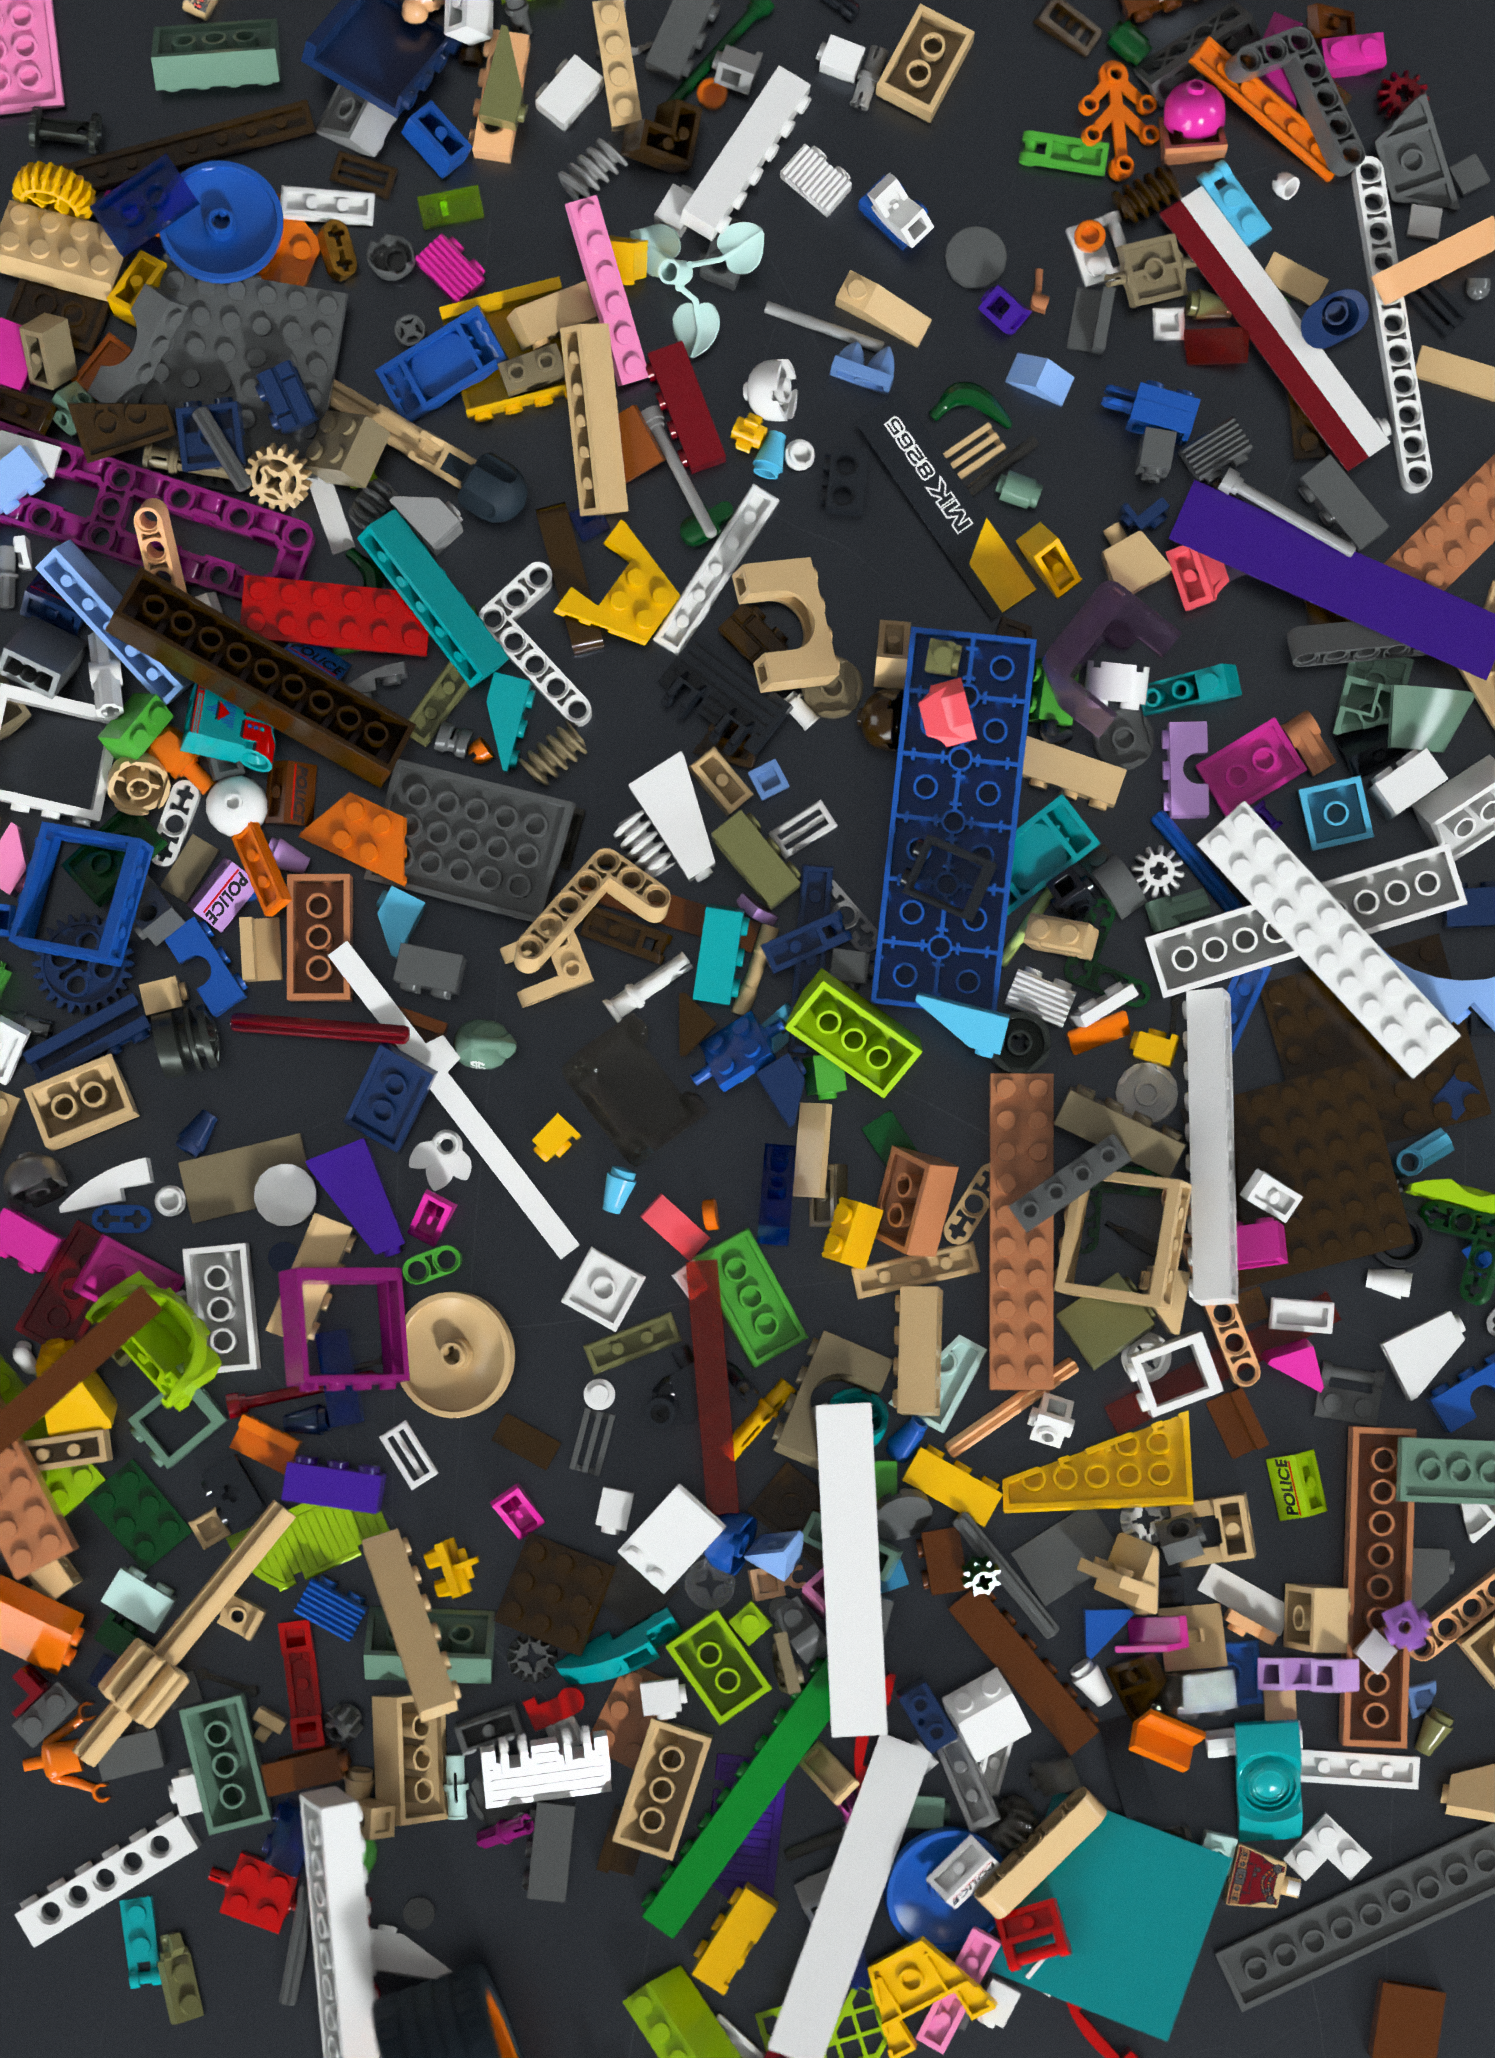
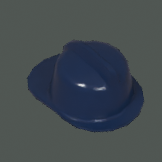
(1334, 318)

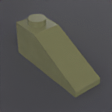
(503, 94)

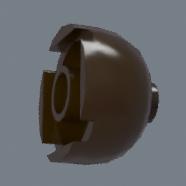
(882, 719)

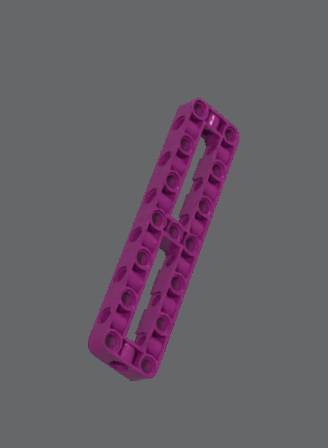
(202, 507)

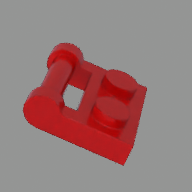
(1030, 1923)

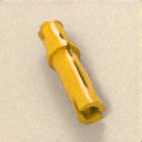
(762, 1414)

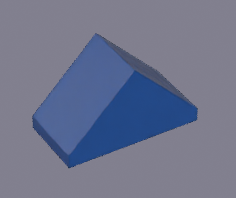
(1101, 1626)

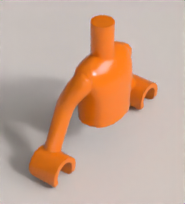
(59, 1759)

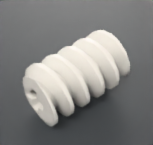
(642, 845)

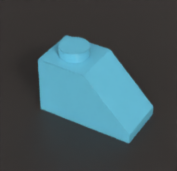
(398, 917)

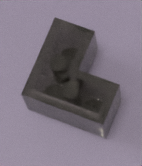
(1196, 1692)

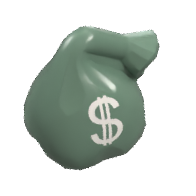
(483, 1044)

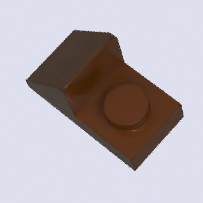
(1329, 22)

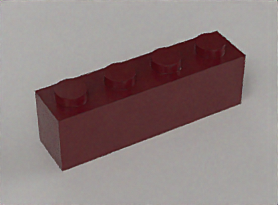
(686, 407)

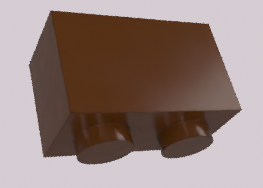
(943, 1560)

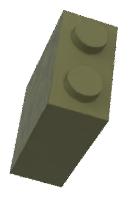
(1106, 1327)

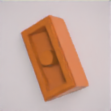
(1098, 1033)

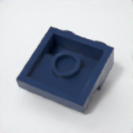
(194, 448)

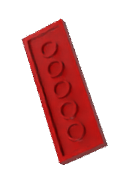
(331, 616)

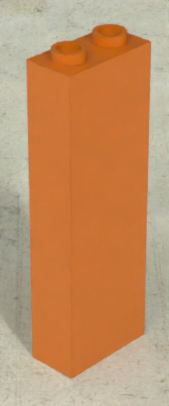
(37, 1627)

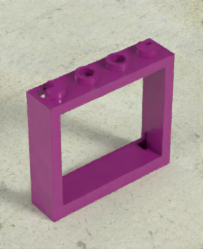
(391, 1320)

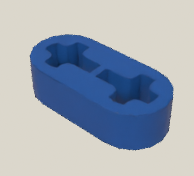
(122, 1226)

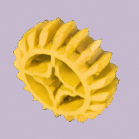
(54, 189)

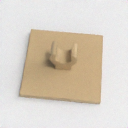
(1205, 1638)

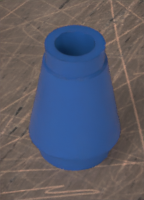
(905, 1442)

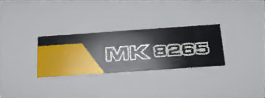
(945, 505)

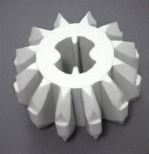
(1164, 880)

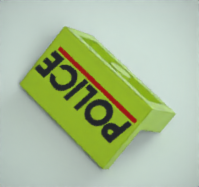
(1296, 1485)

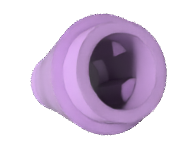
(288, 857)

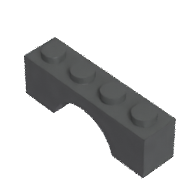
(156, 319)

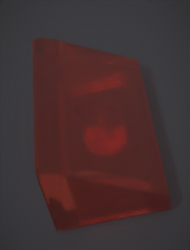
(1216, 345)

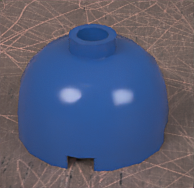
(728, 1548)

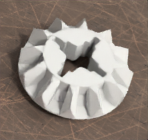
(1160, 1363)
(1137, 1530)

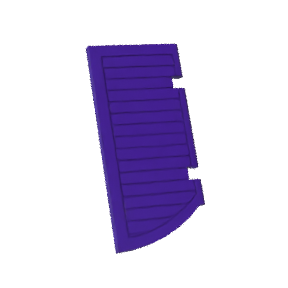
(758, 1853)

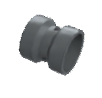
(460, 743)

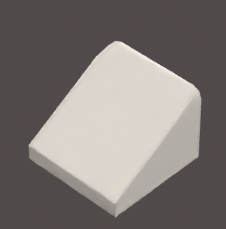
(1375, 1651)

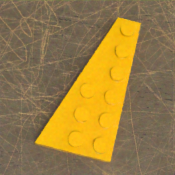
(1123, 1472)

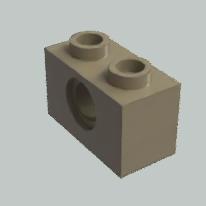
(532, 371)

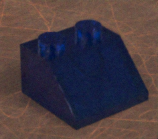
(286, 1845)

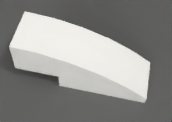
(109, 1186)

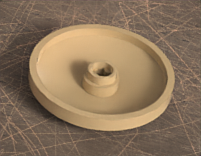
(457, 1354)

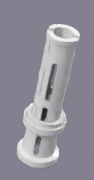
(635, 995)

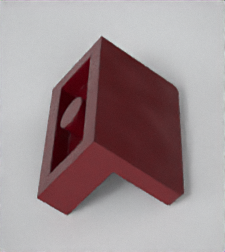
(33, 1683)

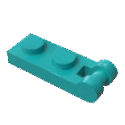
(140, 1939)

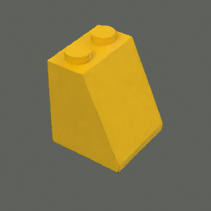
(86, 1407)

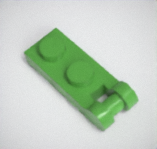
(1064, 153)

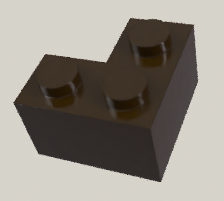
(668, 140)

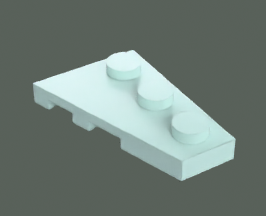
(958, 1367)

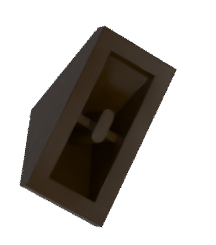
(693, 1024)

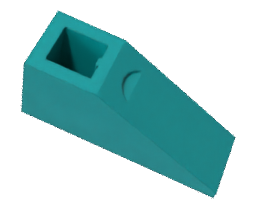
(1192, 689)
(506, 707)

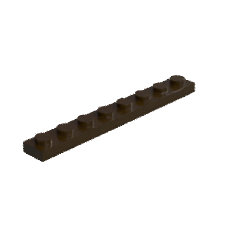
(198, 144)

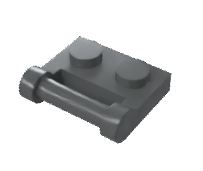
(1349, 1404)

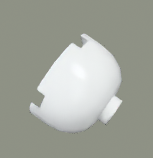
(770, 390)
(235, 803)

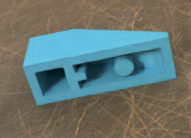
(971, 1024)

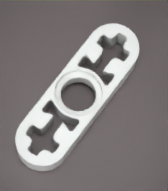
(190, 804)

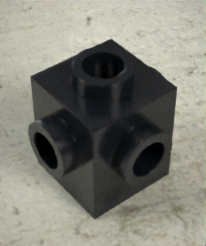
(1072, 893)

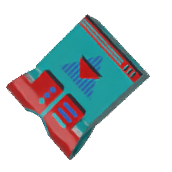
(226, 732)

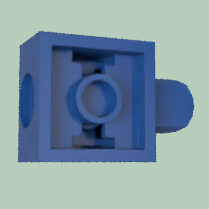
(1155, 408)

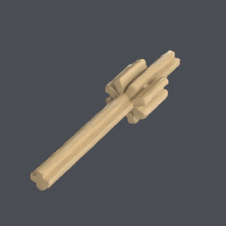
(147, 1677)

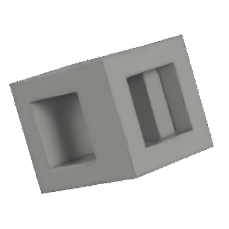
(736, 69)

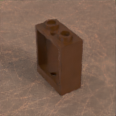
(306, 1769)

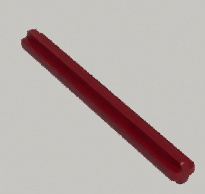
(320, 1028)

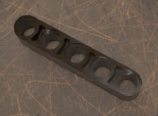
(567, 571)

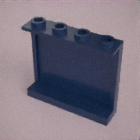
(378, 52)

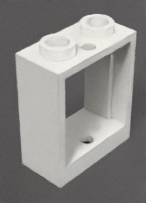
(1204, 1362)

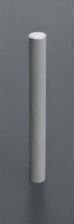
(823, 326)

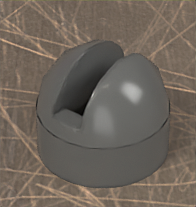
(1477, 287)

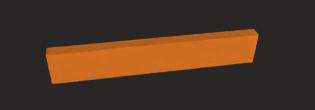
(1262, 106)

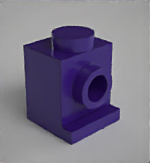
(991, 307)

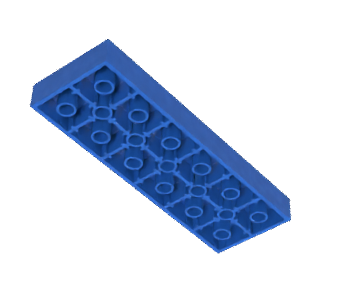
(966, 799)

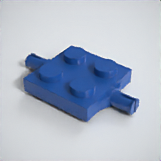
(738, 1051)

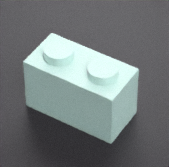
(139, 1598)

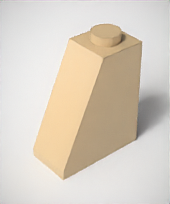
(1471, 1794)

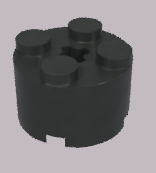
(1036, 1044)

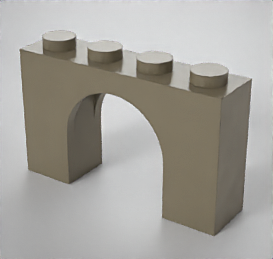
(830, 1361)

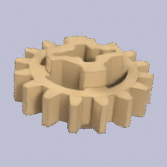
(278, 490)

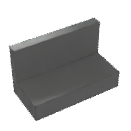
(1090, 320)

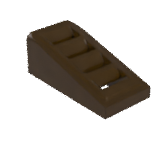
(1062, 34)

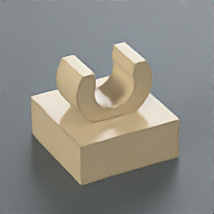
(269, 1722)

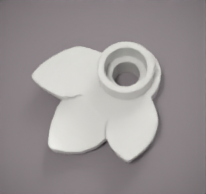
(440, 1164)

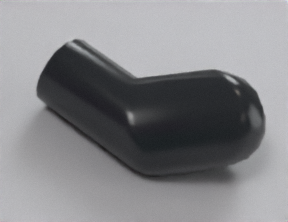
(1054, 735)

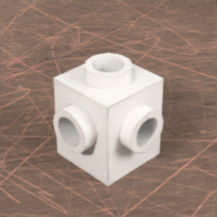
(1051, 1420)

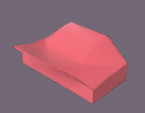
(1196, 576)
(947, 713)

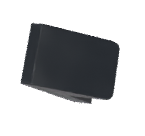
(1170, 1583)

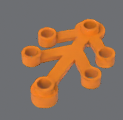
(1118, 116)

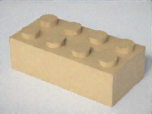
(59, 251)

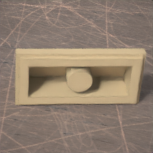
(720, 781)

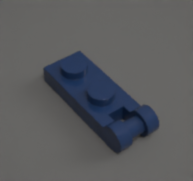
(805, 942)

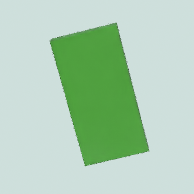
(753, 1299)

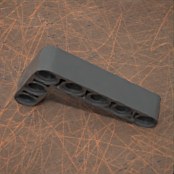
(1306, 90)

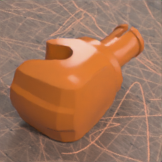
(179, 763)

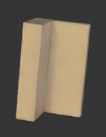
(261, 949)

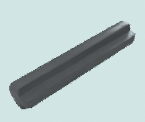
(222, 448)

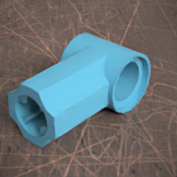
(1423, 1152)

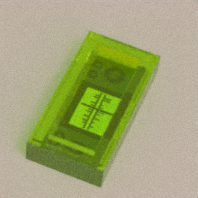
(450, 207)

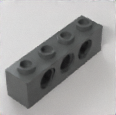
(1070, 1183)

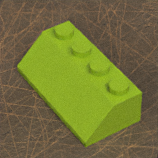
(853, 1033)
(678, 2019)

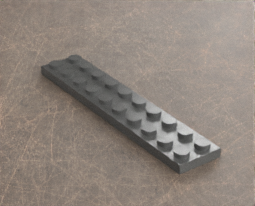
(1361, 1919)

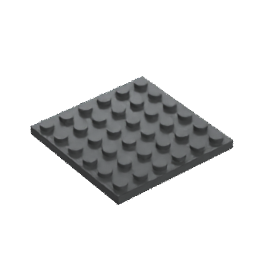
(238, 333)

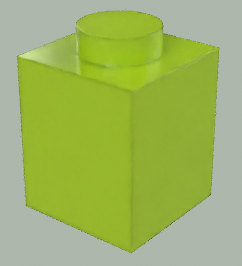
(750, 1622)

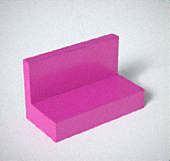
(1156, 1634)

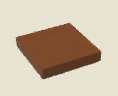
(638, 444)

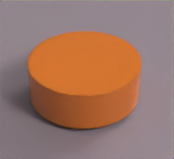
(711, 95)
(1089, 236)
(710, 1214)

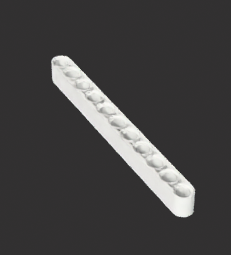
(1388, 339)

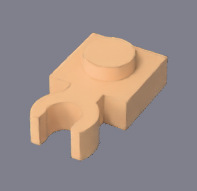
(767, 1586)
(1242, 1624)

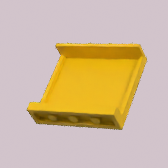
(490, 395)

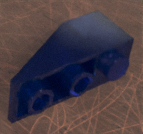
(776, 1194)

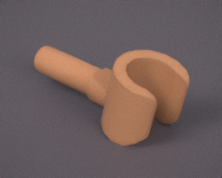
(1039, 301)

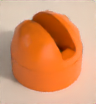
(482, 750)

